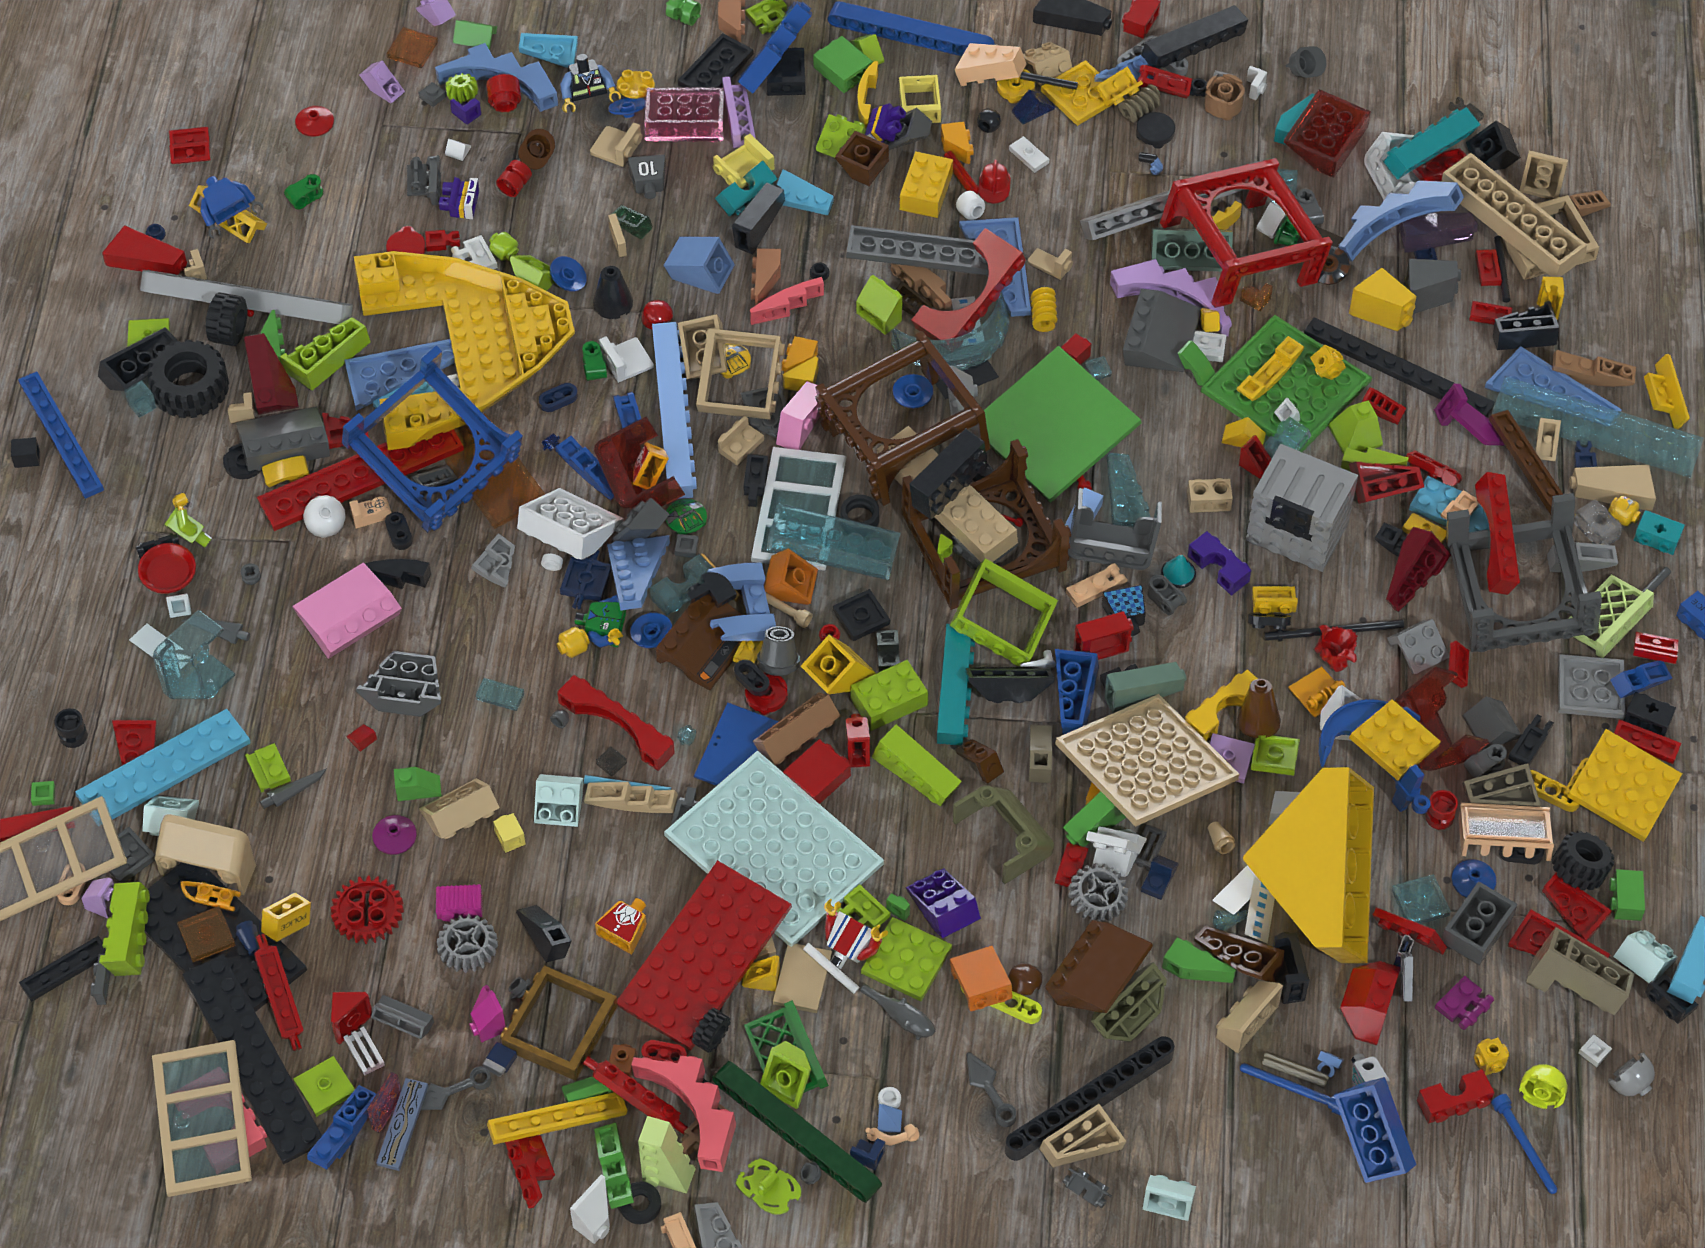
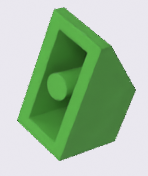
(416, 784)

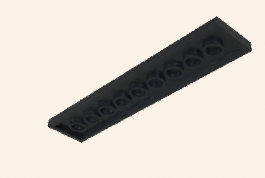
(259, 1065)

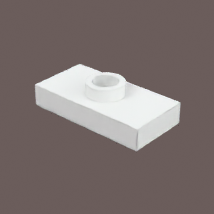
(1029, 154)

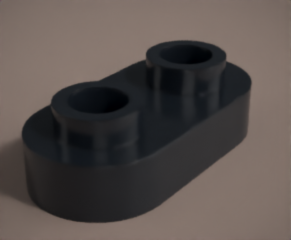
(398, 529)
(1278, 621)
(753, 679)
(1519, 856)

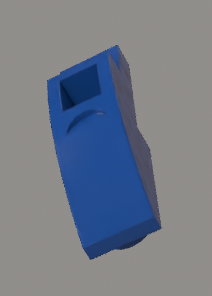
(343, 1130)

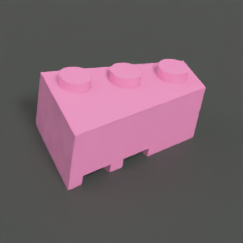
(798, 418)

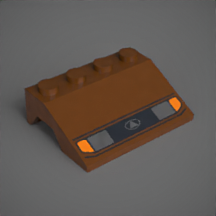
(698, 647)

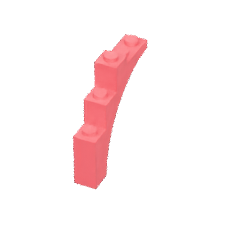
(702, 1098)

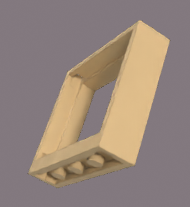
(1559, 204)
(739, 338)

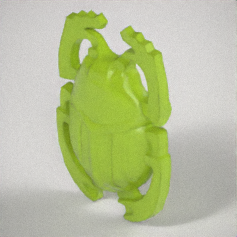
(769, 1187)

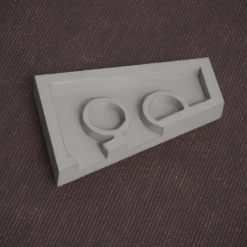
(714, 1227)

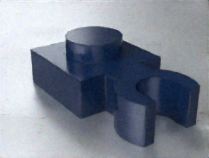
(1583, 456)

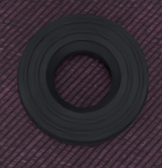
(648, 1214)

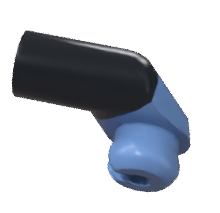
(1153, 160)

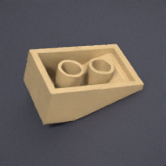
(1543, 175)
(693, 341)

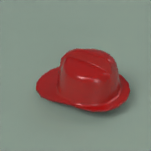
(994, 183)

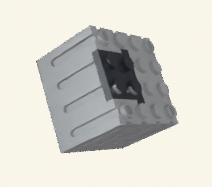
(1301, 507)

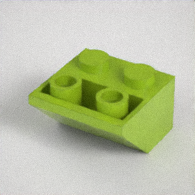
(880, 305)

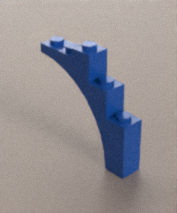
(777, 44)

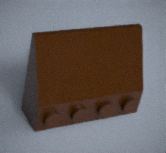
(1097, 967)

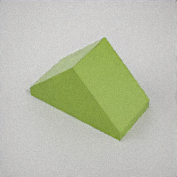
(870, 47)

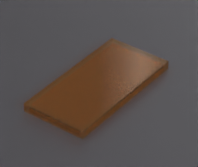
(504, 493)

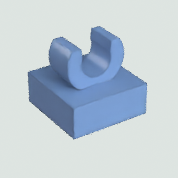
(1329, 1060)

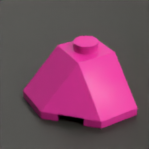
(487, 1016)

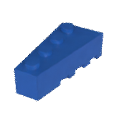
(1076, 686)

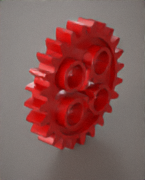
(388, 909)

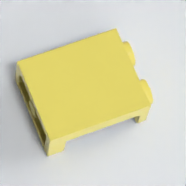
(739, 162)

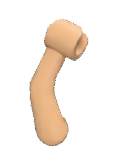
(911, 1134)

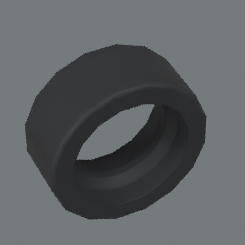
(861, 501)

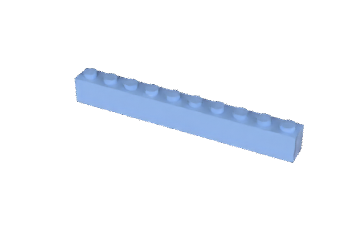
(673, 405)

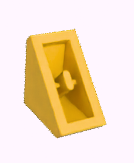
(798, 376)
(1241, 431)
(763, 974)

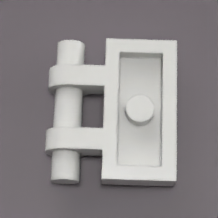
(477, 251)

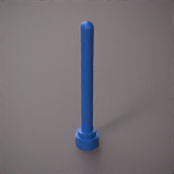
(1291, 1086)
(1502, 1105)

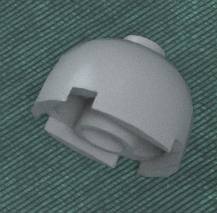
(1634, 1077)

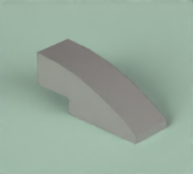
(1589, 555)

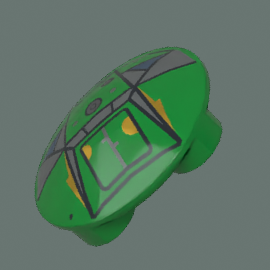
(686, 516)

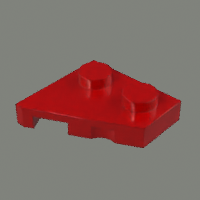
(334, 429)

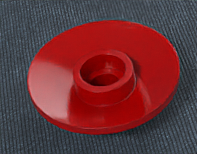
(314, 121)

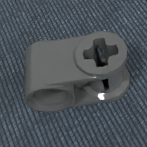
(1310, 205)
(1167, 597)
(1486, 761)

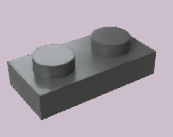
(100, 987)

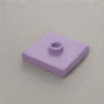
(1235, 752)

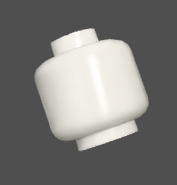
(970, 205)

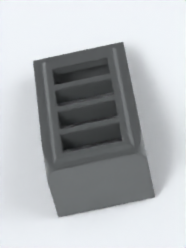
(430, 476)

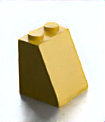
(1383, 301)
(836, 666)

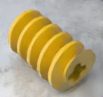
(1043, 309)

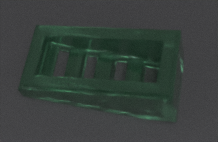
(637, 223)

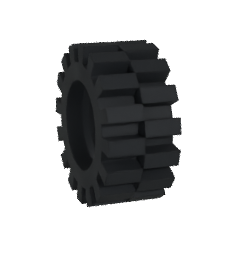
(711, 1030)

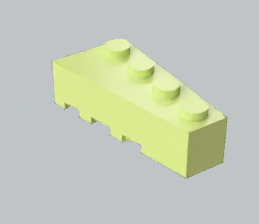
(663, 1157)

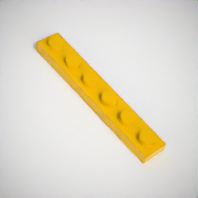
(556, 1117)

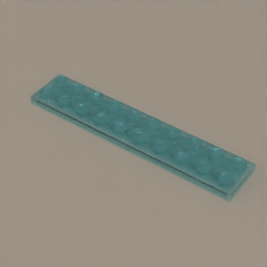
(1602, 426)

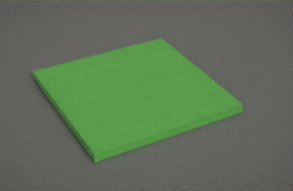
(1314, 397)
(1060, 419)

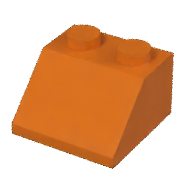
(790, 578)

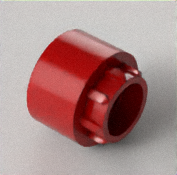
(503, 92)

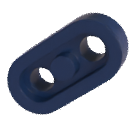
(557, 397)

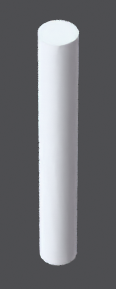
(831, 968)

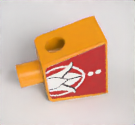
(649, 462)
(623, 925)

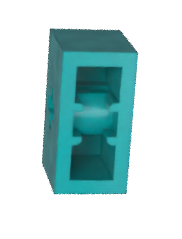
(1659, 532)

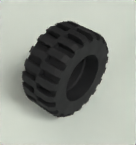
(183, 359)

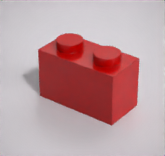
(1141, 17)

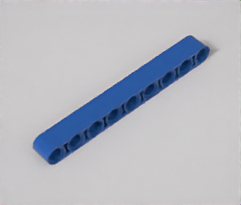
(904, 29)

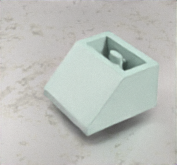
(558, 800)
(1645, 955)

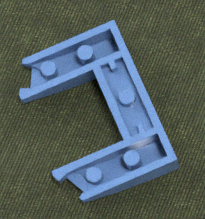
(749, 627)

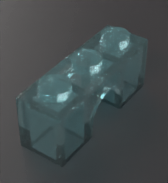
(672, 596)

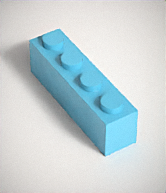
(1690, 973)

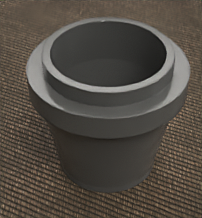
(778, 652)

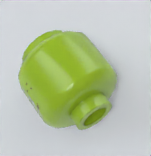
(503, 246)

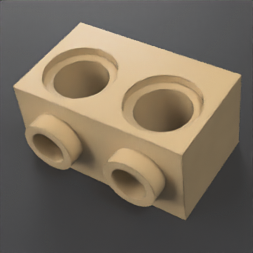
(1209, 497)

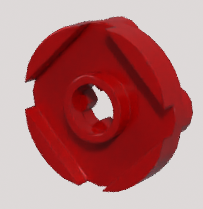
(772, 702)

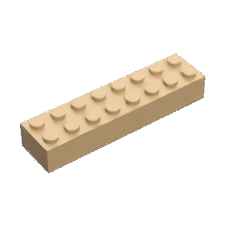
(1516, 217)
(969, 515)

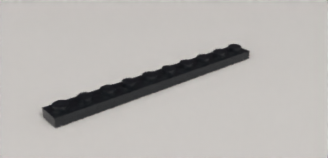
(1390, 364)

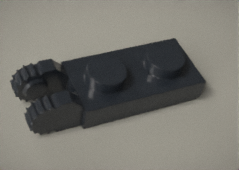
(1530, 742)

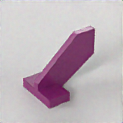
(1455, 406)

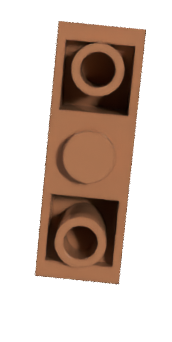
(730, 17)

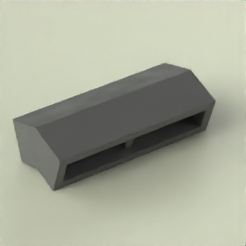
(402, 1017)

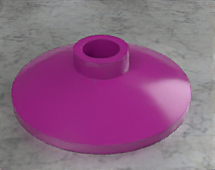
(395, 842)

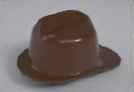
(536, 149)

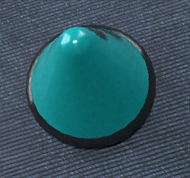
(1179, 571)

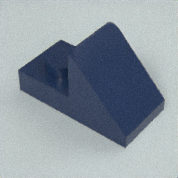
(1159, 877)

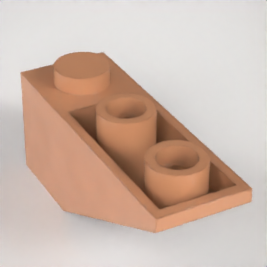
(767, 273)

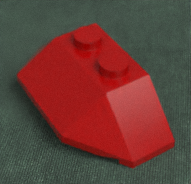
(1368, 999)

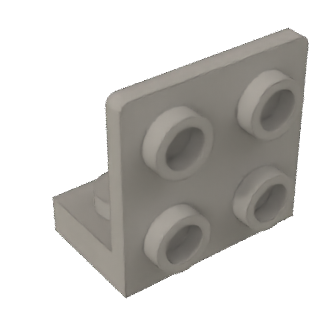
(1420, 645)

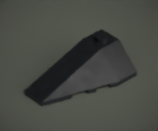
(132, 363)

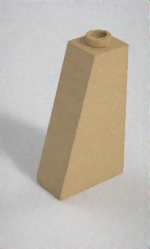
(1613, 482)

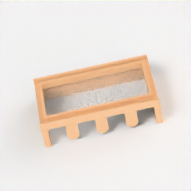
(1505, 827)

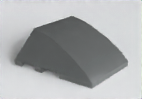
(403, 685)

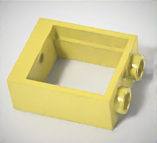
(926, 83)

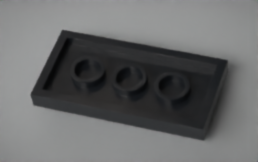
(718, 61)

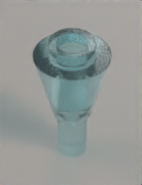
(1224, 919)

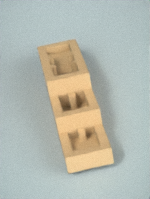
(630, 798)

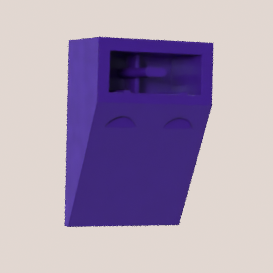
(944, 902)

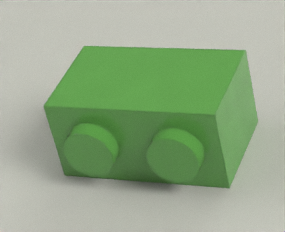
(1628, 895)

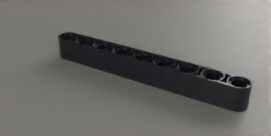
(1095, 1089)

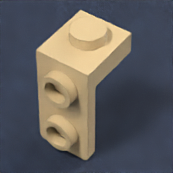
(1050, 264)

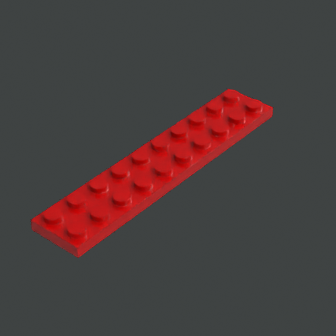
(351, 478)

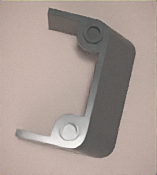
(1113, 543)

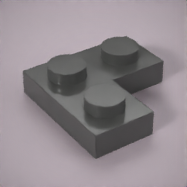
(137, 856)

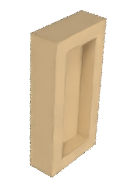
(617, 235)

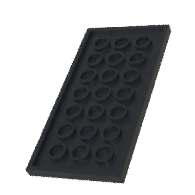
(170, 906)

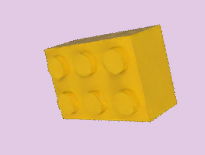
(926, 184)

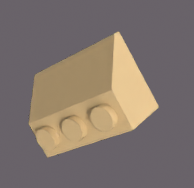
(460, 808)
(1249, 1014)

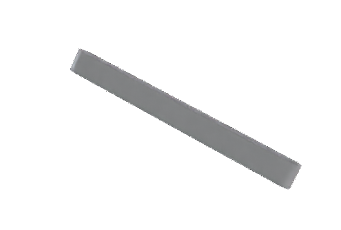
(255, 298)

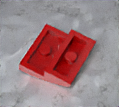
(189, 145)

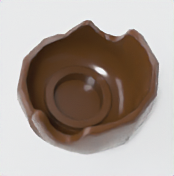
(1025, 979)

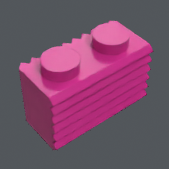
(457, 901)

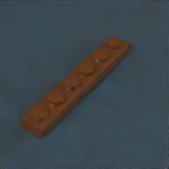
(1525, 457)

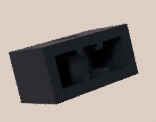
(1649, 713)

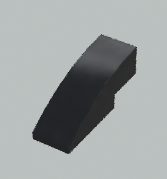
(401, 571)

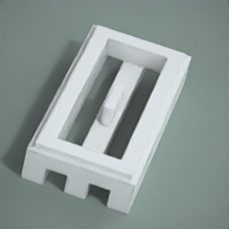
(356, 1036)

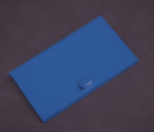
(736, 733)

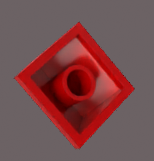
(349, 1013)

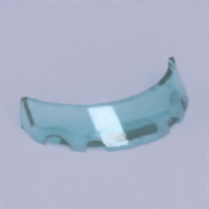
(970, 348)

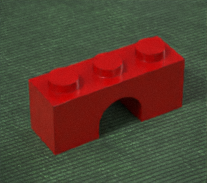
(1439, 1105)

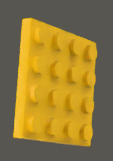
(1624, 785)

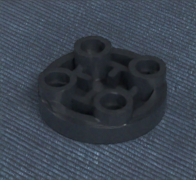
(1155, 129)

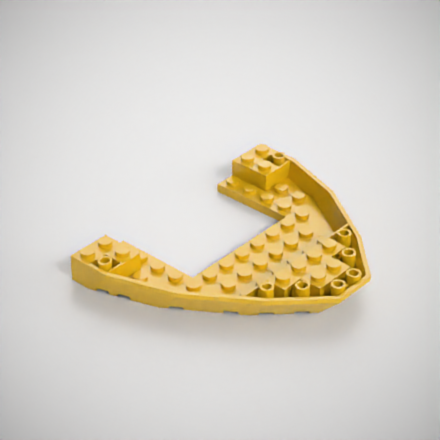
(495, 322)

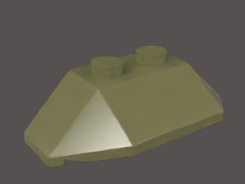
(1135, 1006)

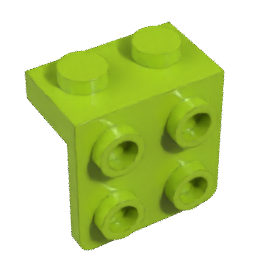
(836, 133)

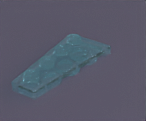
(1125, 493)

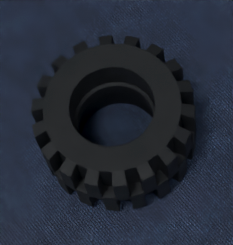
(226, 319)
(1583, 860)

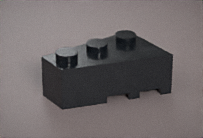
(1528, 329)

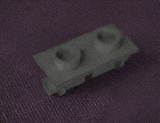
(416, 177)
(1095, 1192)

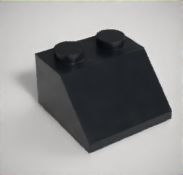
(1494, 146)

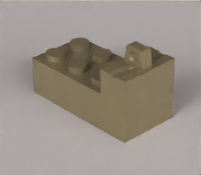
(1580, 970)

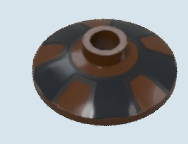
(1338, 270)

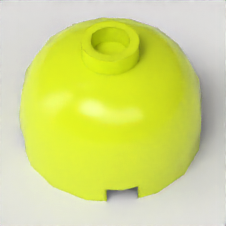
(1544, 1086)

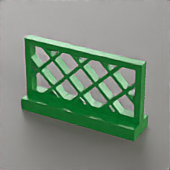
(800, 1040)

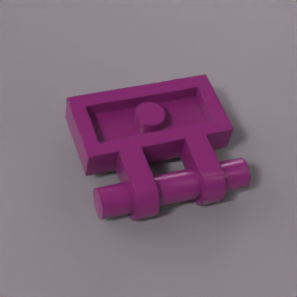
(1459, 998)

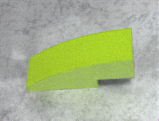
(1372, 456)

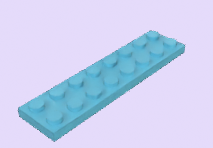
(167, 764)

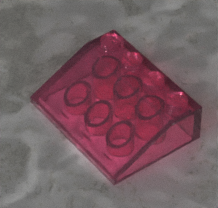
(684, 114)

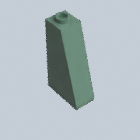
(1138, 684)

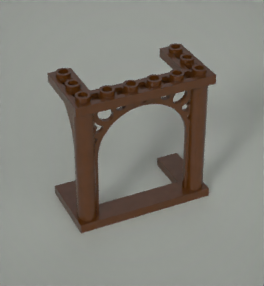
(887, 464)
(1006, 478)

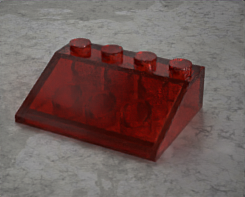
(1327, 132)

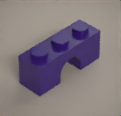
(1209, 550)

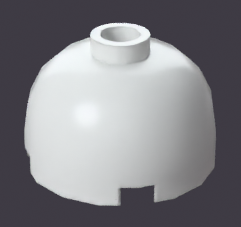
(324, 516)

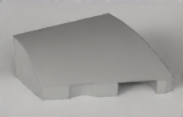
(496, 561)

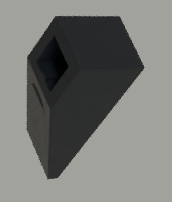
(545, 932)

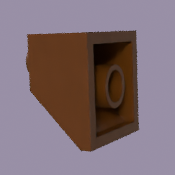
(863, 157)

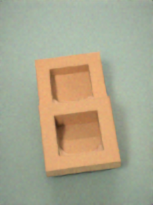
(1462, 502)

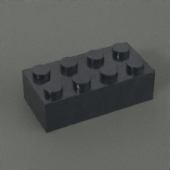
(948, 474)

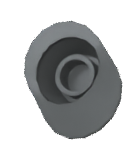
(1307, 62)

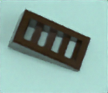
(908, 292)

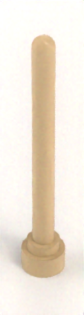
(801, 617)

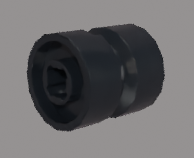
(71, 728)

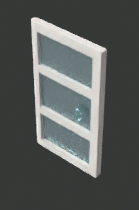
(801, 481)

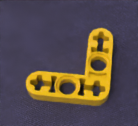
(1560, 788)

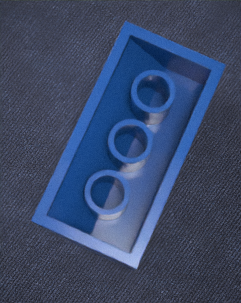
(1375, 1130)

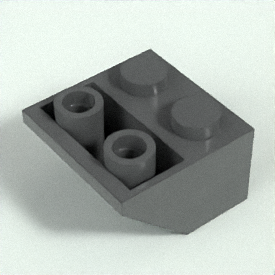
(641, 521)

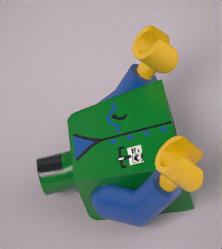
(603, 622)

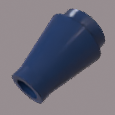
(247, 935)

